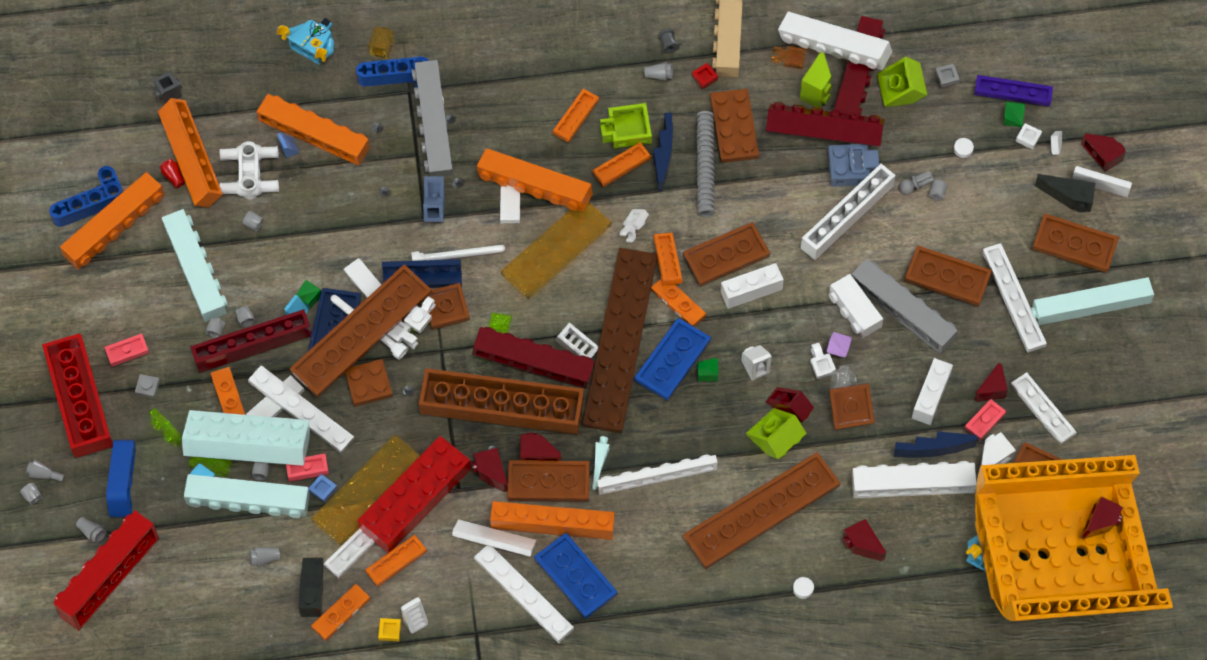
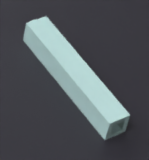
(1092, 301)

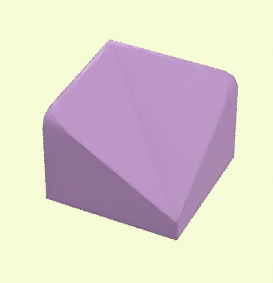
(839, 344)

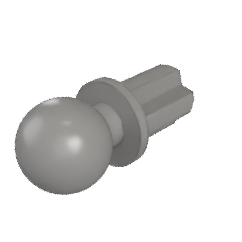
(906, 186)

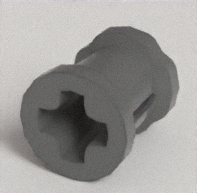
(668, 40)

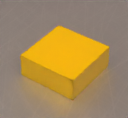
(389, 629)

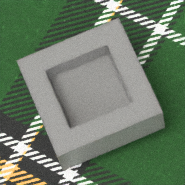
(947, 75)
(147, 386)

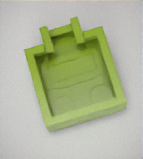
(626, 126)

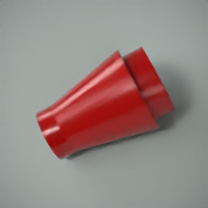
(172, 172)

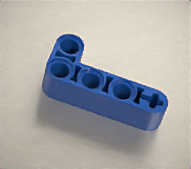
(392, 68)
(86, 200)
(120, 478)

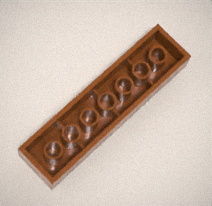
(501, 401)

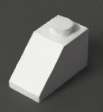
(756, 361)
(997, 450)

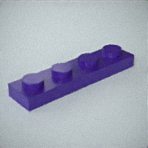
(1013, 90)

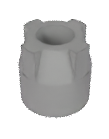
(938, 190)
(253, 220)
(245, 317)
(215, 327)
(260, 471)
(31, 493)

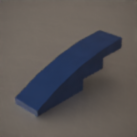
(663, 155)
(943, 444)

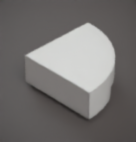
(1056, 142)

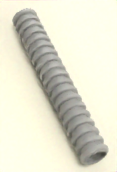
(705, 164)

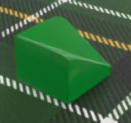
(1014, 114)
(309, 294)
(708, 370)

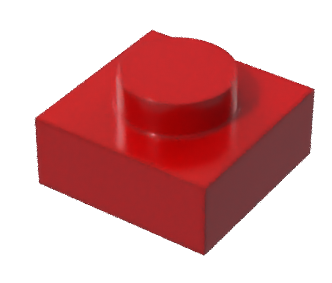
(704, 75)

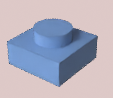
(322, 488)

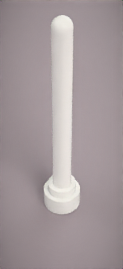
(458, 253)
(398, 349)

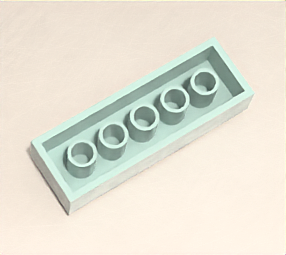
(246, 437)

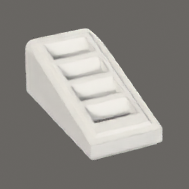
(581, 338)
(414, 615)

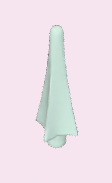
(601, 452)

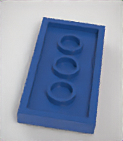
(672, 359)
(575, 575)

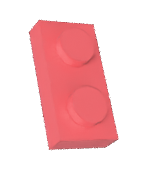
(126, 350)
(985, 419)
(313, 467)

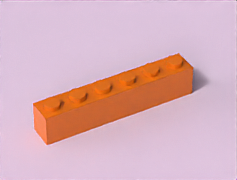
(313, 129)
(190, 153)
(534, 180)
(112, 221)
(552, 520)

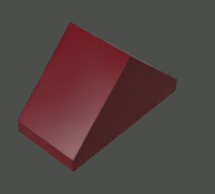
(993, 387)

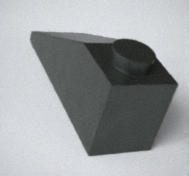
(1070, 192)
(311, 587)

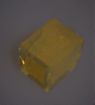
(381, 42)

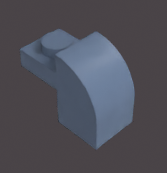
(434, 199)

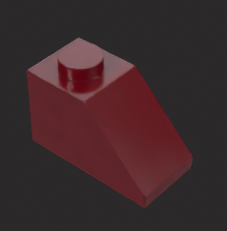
(1104, 150)
(791, 402)
(537, 448)
(490, 469)
(1102, 518)
(863, 541)

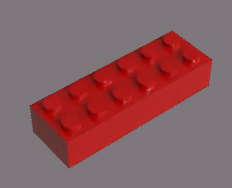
(77, 395)
(414, 494)
(106, 570)

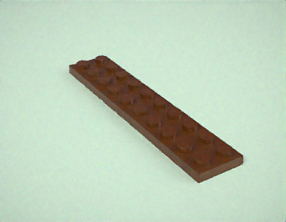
(620, 340)

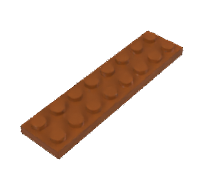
(360, 330)
(761, 510)

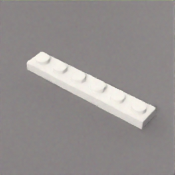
(1014, 297)
(300, 409)
(654, 475)
(524, 593)

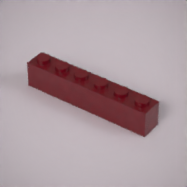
(857, 75)
(825, 124)
(251, 341)
(533, 357)

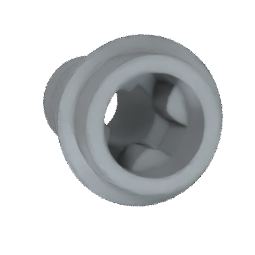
(659, 71)
(92, 530)
(263, 555)

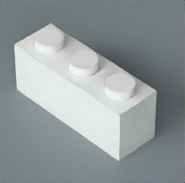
(751, 285)
(855, 306)
(932, 391)

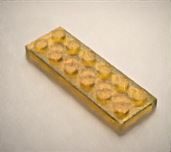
(555, 249)
(341, 512)

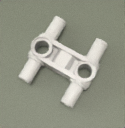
(249, 170)

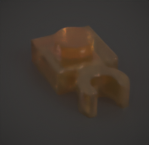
(793, 57)

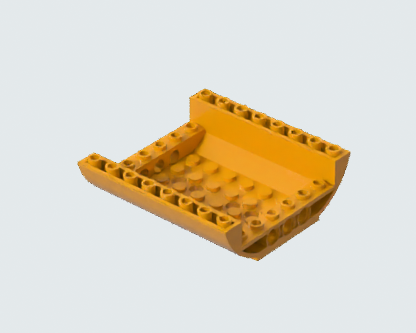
(1045, 510)

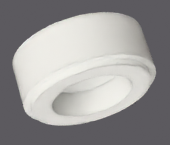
(963, 148)
(803, 588)

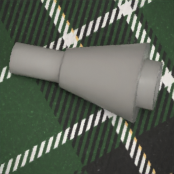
(40, 471)

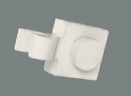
(634, 221)
(420, 317)
(401, 333)
(821, 363)

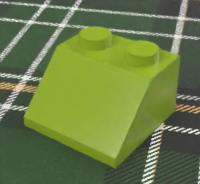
(816, 83)
(902, 83)
(776, 433)

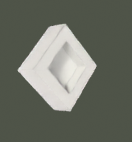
(1028, 136)

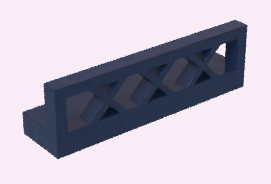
(432, 272)

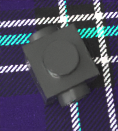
(167, 87)

